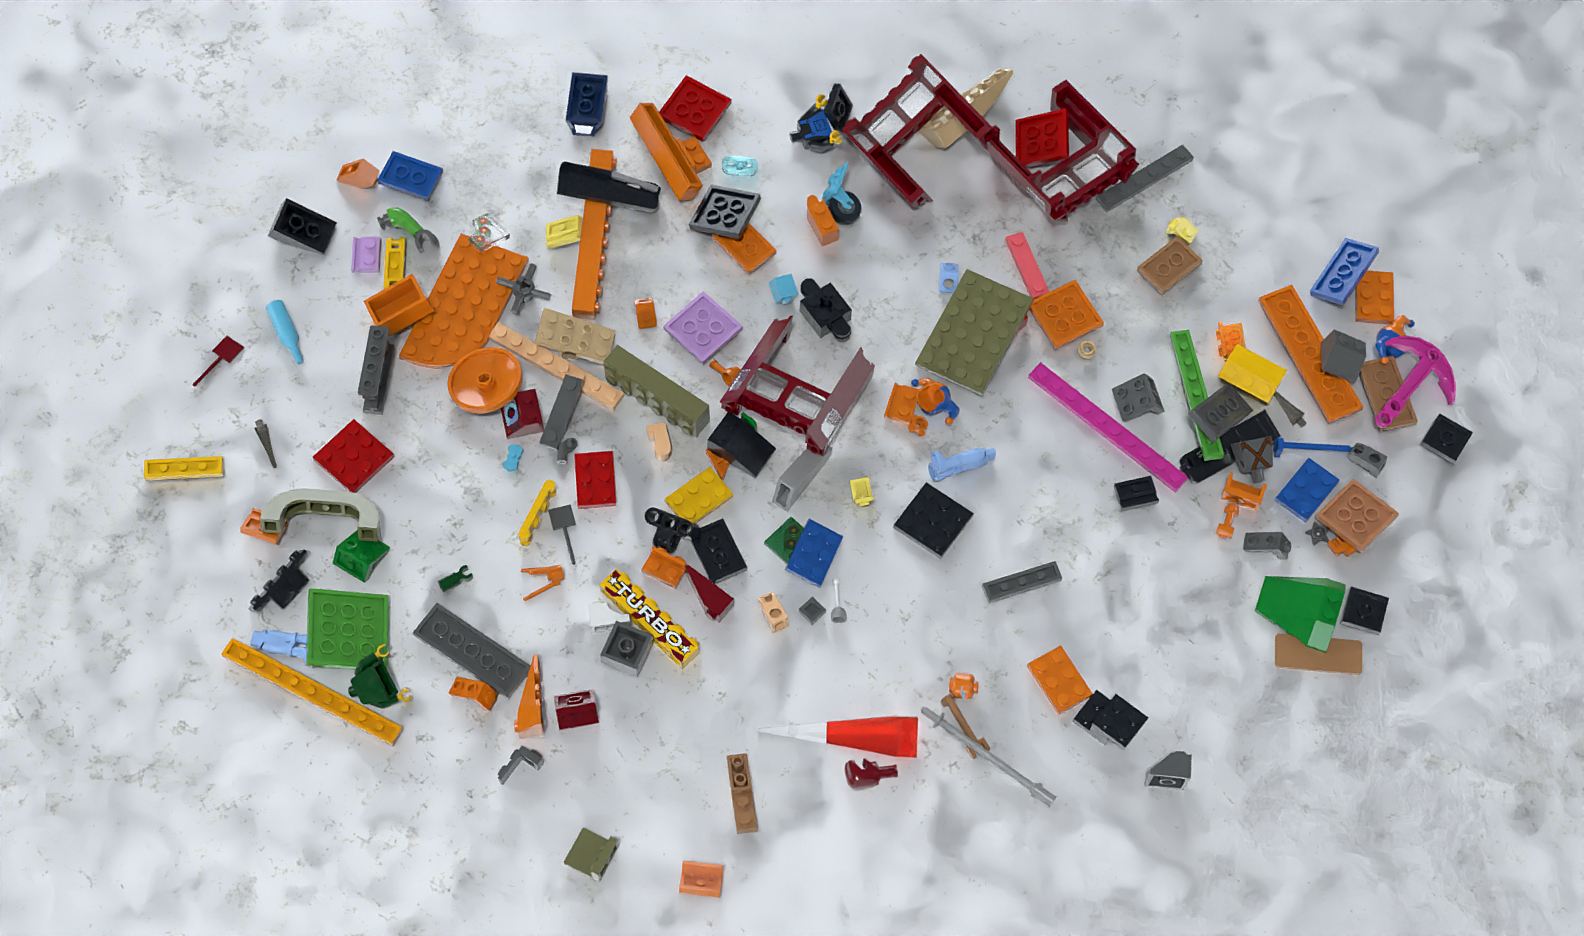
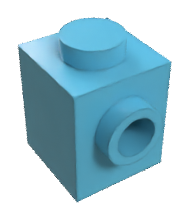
(783, 289)

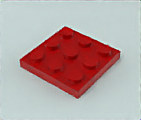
(694, 108)
(1042, 138)
(353, 456)

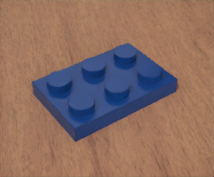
(410, 175)
(1307, 490)
(813, 553)

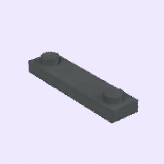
(561, 412)
(1022, 582)

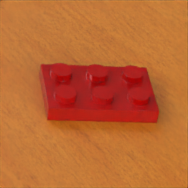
(595, 479)

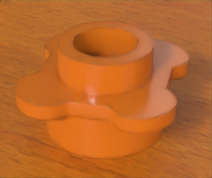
(921, 421)

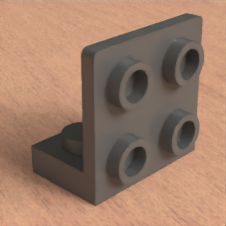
(1137, 397)

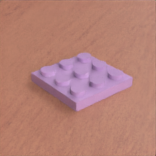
(703, 327)

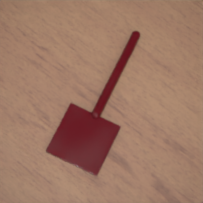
(226, 350)

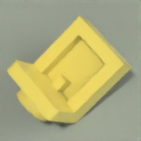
(1183, 229)
(861, 491)

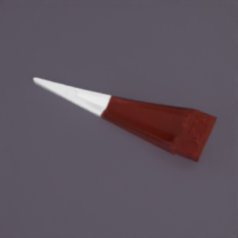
(881, 735)

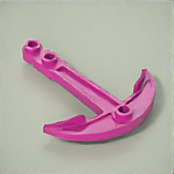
(1437, 364)

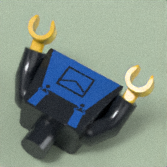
(814, 129)

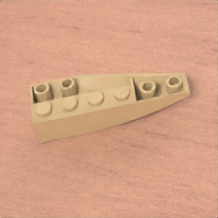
(945, 128)

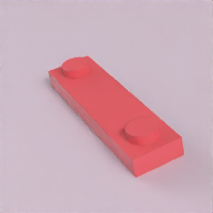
(1026, 265)

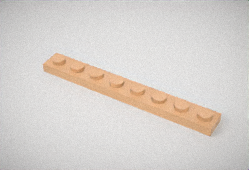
(555, 365)

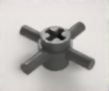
(529, 288)

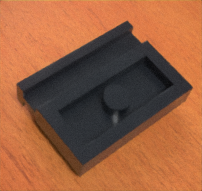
(1136, 493)

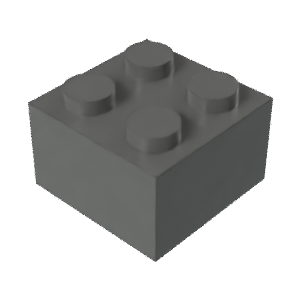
(626, 648)

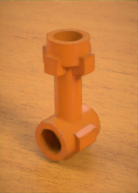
(1225, 530)

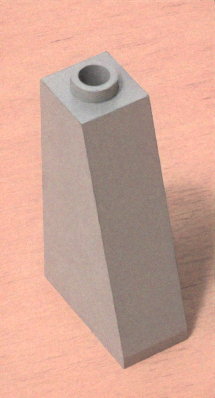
(798, 477)

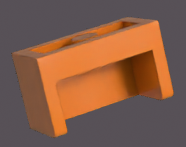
(1243, 494)

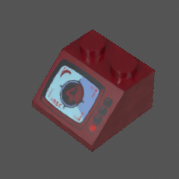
(522, 415)

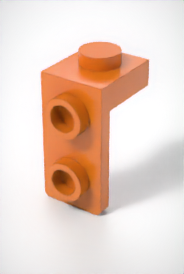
(474, 690)

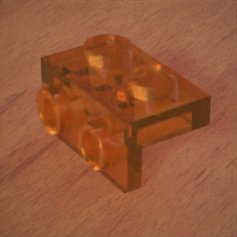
(1230, 336)

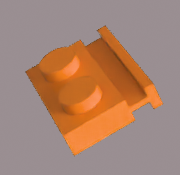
(901, 404)
(253, 528)

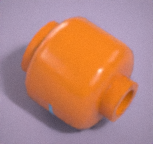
(963, 686)

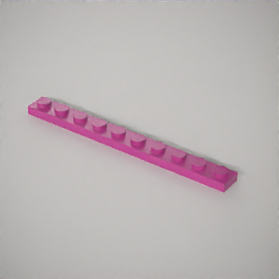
(1108, 427)

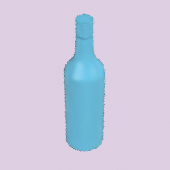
(284, 328)

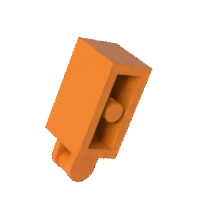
(821, 221)

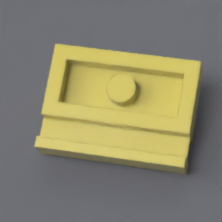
(563, 231)

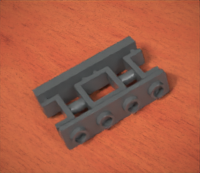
(376, 370)

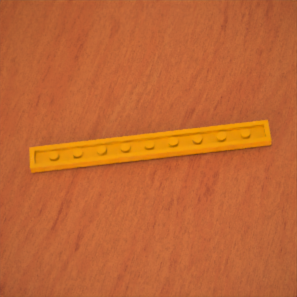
(312, 692)

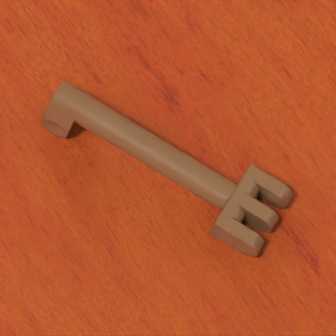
(950, 702)

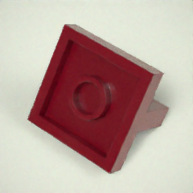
(576, 709)

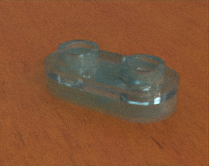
(739, 167)

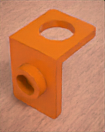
(645, 313)

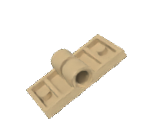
(574, 337)

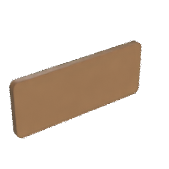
(1341, 656)

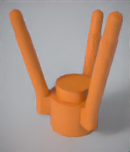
(553, 573)

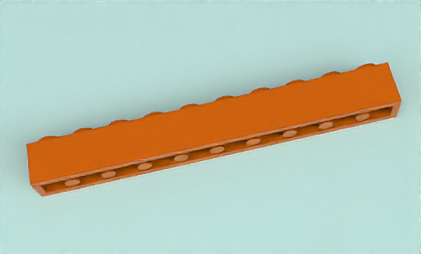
(591, 246)

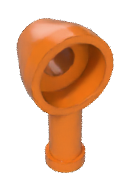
(728, 375)

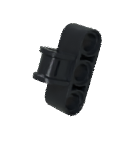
(666, 532)

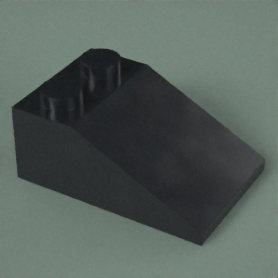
(302, 227)
(740, 445)

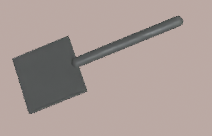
(562, 518)

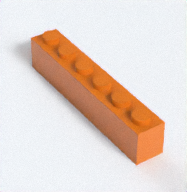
(666, 151)

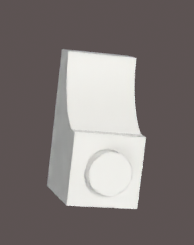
(603, 618)

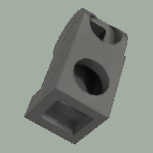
(1368, 458)

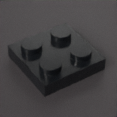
(838, 108)
(1446, 438)
(1364, 610)

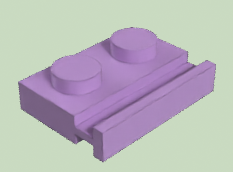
(366, 254)

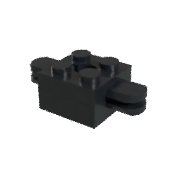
(825, 309)

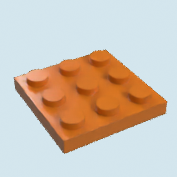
(1065, 314)

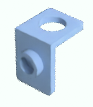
(950, 271)

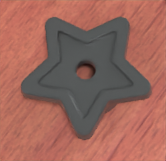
(1318, 529)

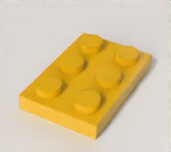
(699, 496)

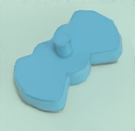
(513, 457)

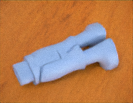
(967, 460)
(280, 643)

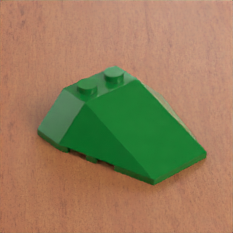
(1302, 607)

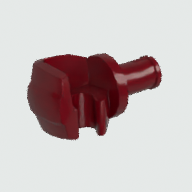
(869, 776)

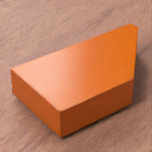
(720, 464)

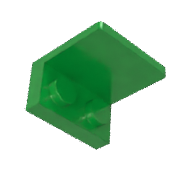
(358, 556)

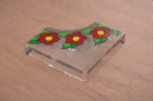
(487, 233)

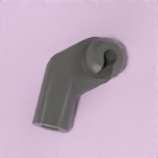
(565, 448)

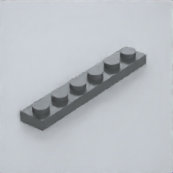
(1144, 178)

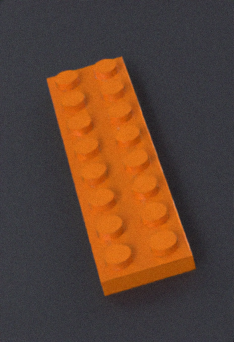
(1303, 345)

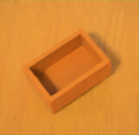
(399, 305)

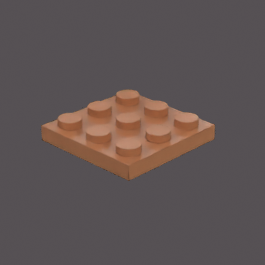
(1357, 515)

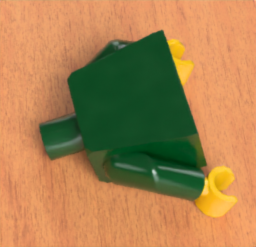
(374, 684)

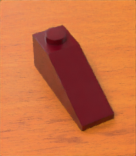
(713, 599)

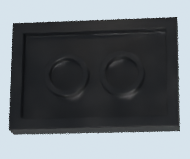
(718, 552)

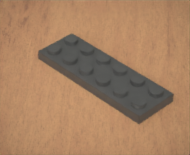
(472, 650)

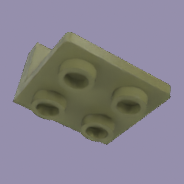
(591, 854)

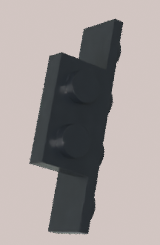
(284, 585)

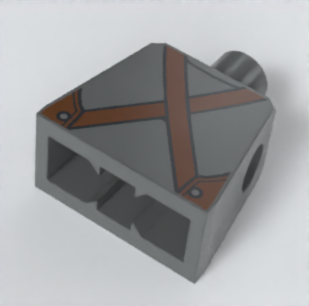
(1254, 456)

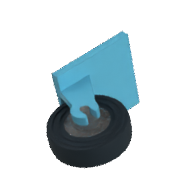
(842, 204)

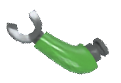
(400, 218)

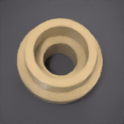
(1087, 345)

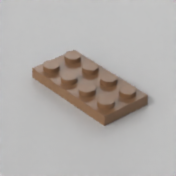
(1380, 384)

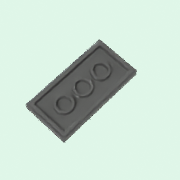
(1220, 412)

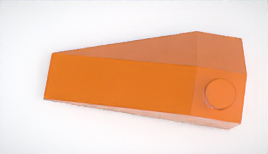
(529, 714)

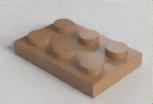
(1169, 265)

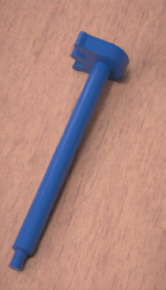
(1279, 445)

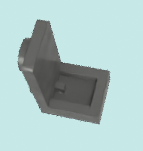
(1268, 541)
(531, 757)

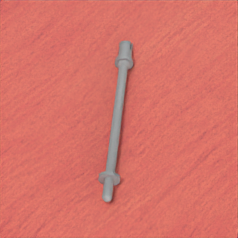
(1035, 789)

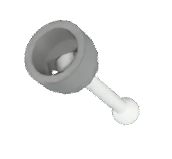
(838, 614)

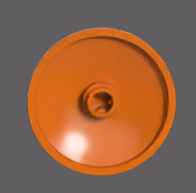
(485, 380)

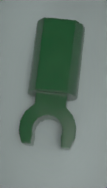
(454, 579)

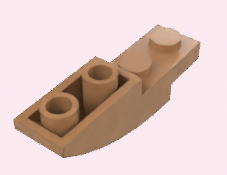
(741, 793)

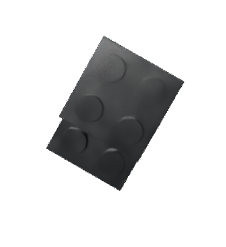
(1110, 719)

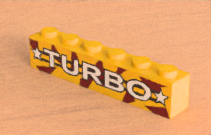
(649, 618)

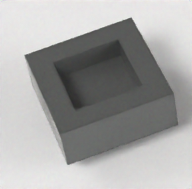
(812, 610)

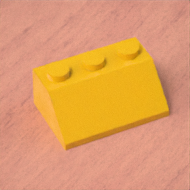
(1252, 373)

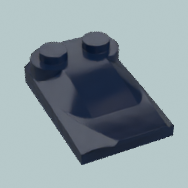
(586, 103)

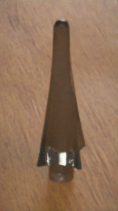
(1292, 412)
(263, 433)

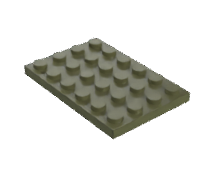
(974, 332)

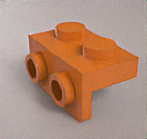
(701, 879)

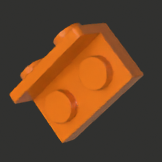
(695, 154)
(664, 567)

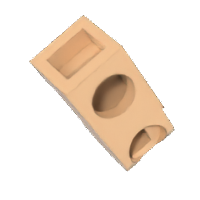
(662, 443)
(773, 612)

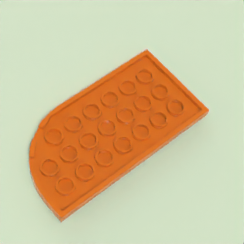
(464, 305)

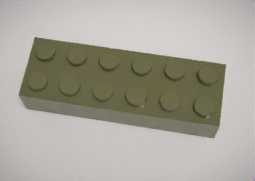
(656, 391)

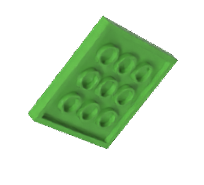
(345, 627)

